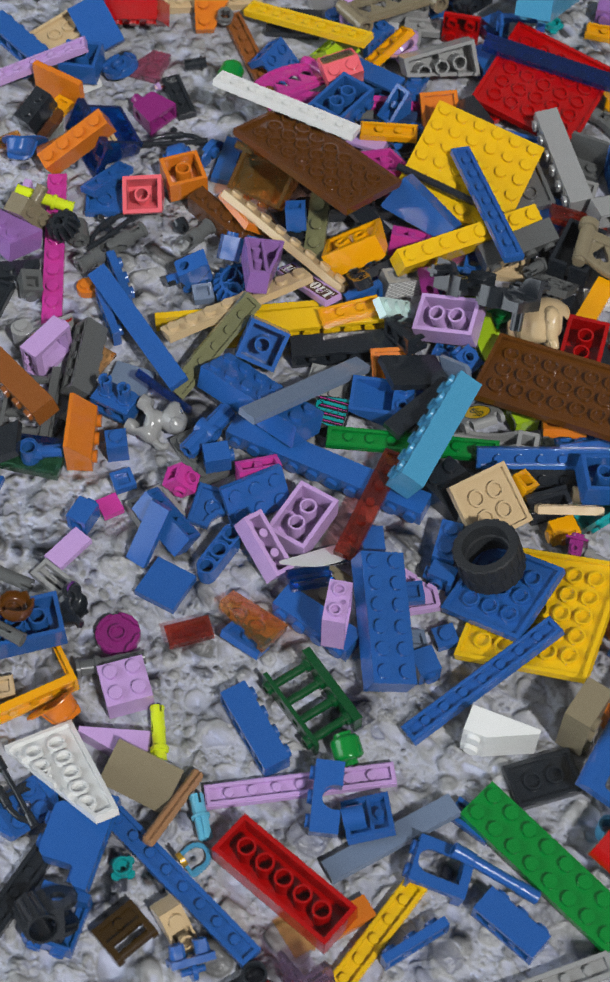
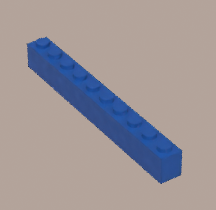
(323, 467)

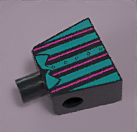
(334, 410)

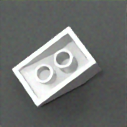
(497, 735)

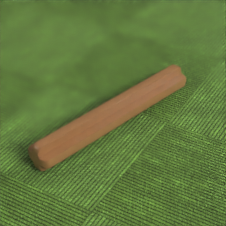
(172, 807)

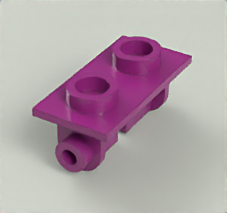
(576, 543)

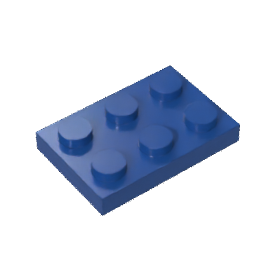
(257, 491)

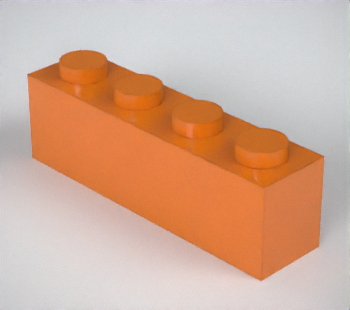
(75, 143)

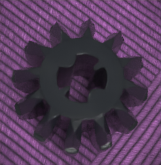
(63, 225)

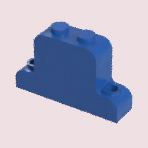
(75, 843)

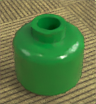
(232, 66)
(346, 747)

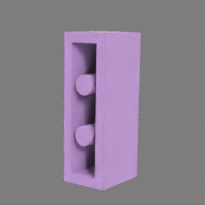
(263, 545)

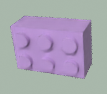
(449, 319)
(304, 518)

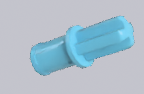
(200, 817)

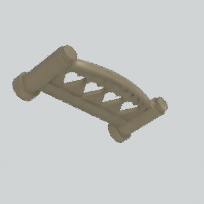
(364, 20)
(589, 242)

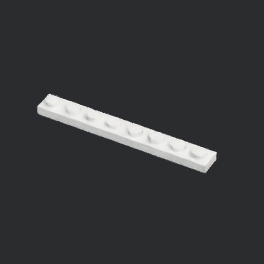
(286, 105)

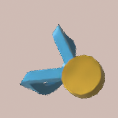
(198, 870)

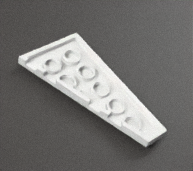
(66, 767)

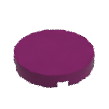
(117, 634)

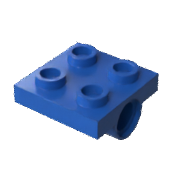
(367, 818)

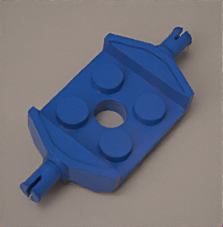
(40, 798)

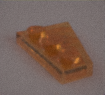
(256, 621)

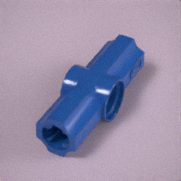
(207, 430)

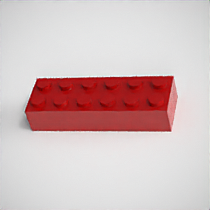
(284, 883)

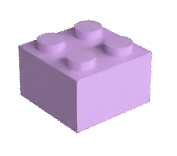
(125, 686)

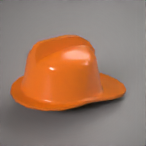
(58, 710)

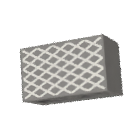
(401, 286)

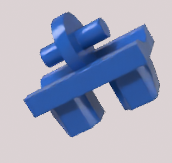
(180, 960)

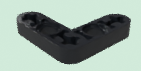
(362, 278)

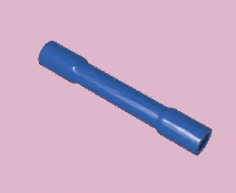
(471, 859)

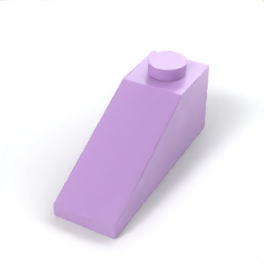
(106, 738)

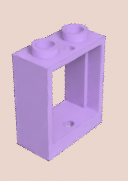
(46, 347)
(336, 614)

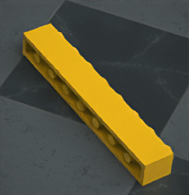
(456, 242)
(307, 322)

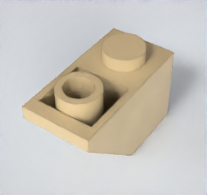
(173, 921)

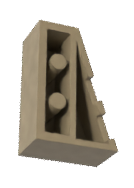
(583, 717)

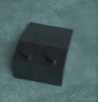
(442, 477)

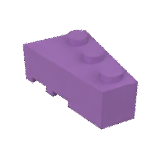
(17, 236)
(260, 262)

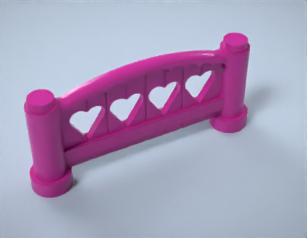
(293, 87)

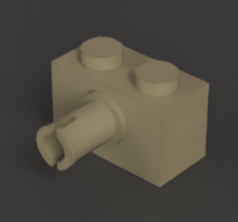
(29, 208)

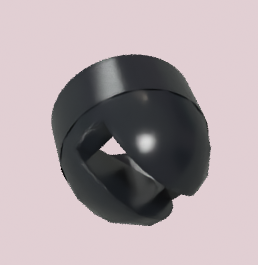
(180, 225)

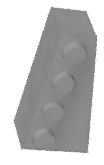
(442, 60)

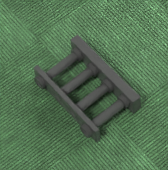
(54, 382)

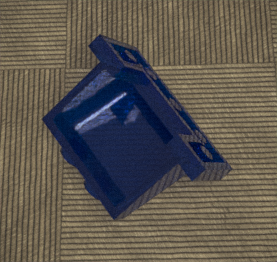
(107, 150)

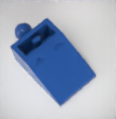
(375, 400)

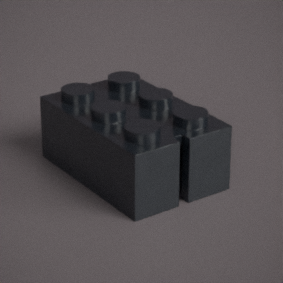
(560, 261)

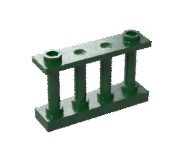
(321, 680)

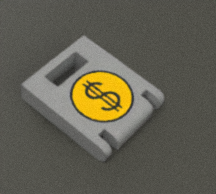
(481, 416)

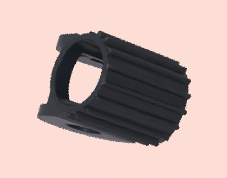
(37, 913)

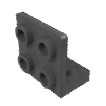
(591, 154)

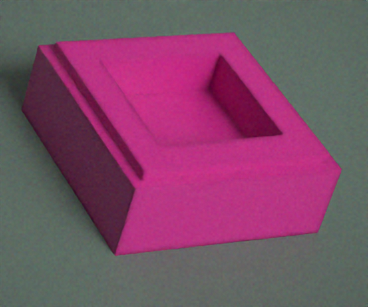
(110, 506)

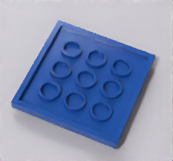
(512, 610)

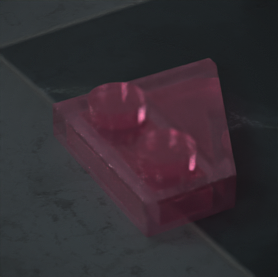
(152, 67)

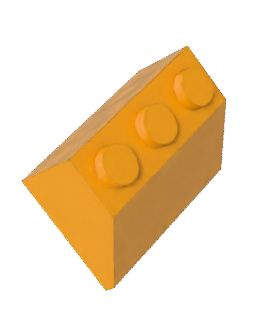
(356, 247)

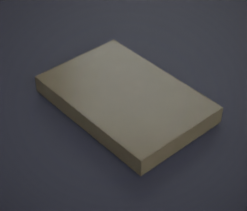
(141, 775)

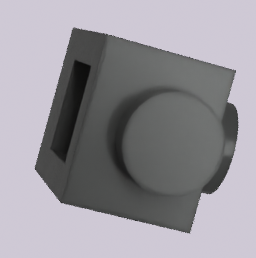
(30, 284)

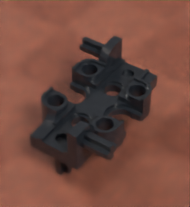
(517, 298)

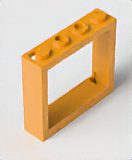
(43, 694)

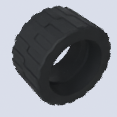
(483, 536)

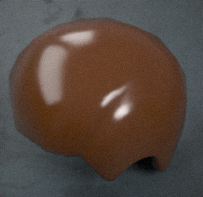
(16, 605)

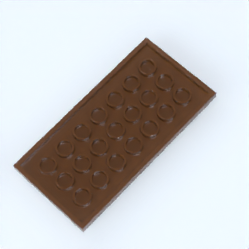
(318, 160)
(547, 385)

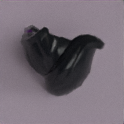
(72, 604)

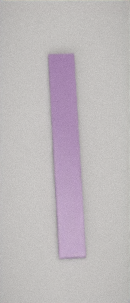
(295, 786)

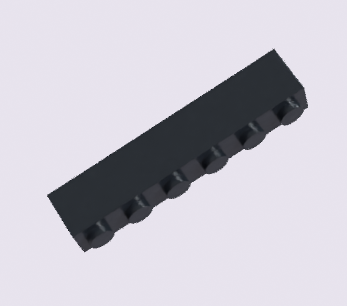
(336, 347)

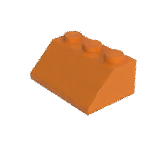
(81, 434)

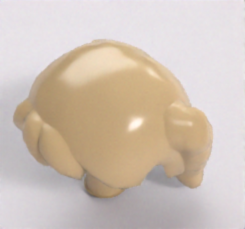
(544, 324)

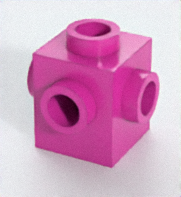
(181, 480)

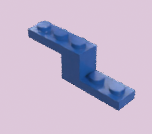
(115, 265)

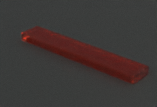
(366, 508)

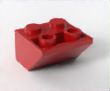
(459, 26)

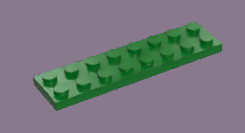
(542, 863)

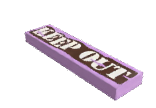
(317, 290)

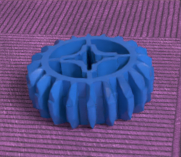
(228, 281)

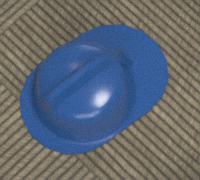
(22, 146)

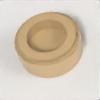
(575, 495)

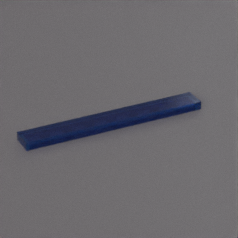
(546, 62)

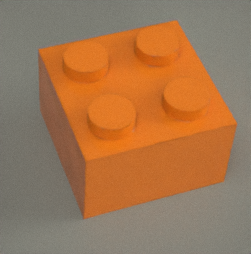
(182, 174)

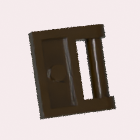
(118, 927)

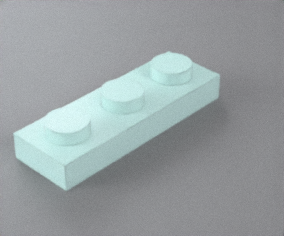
(389, 307)

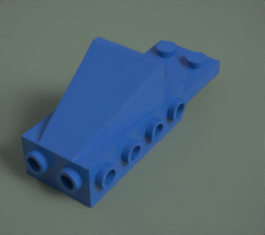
(345, 98)

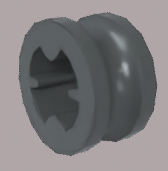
(224, 11)

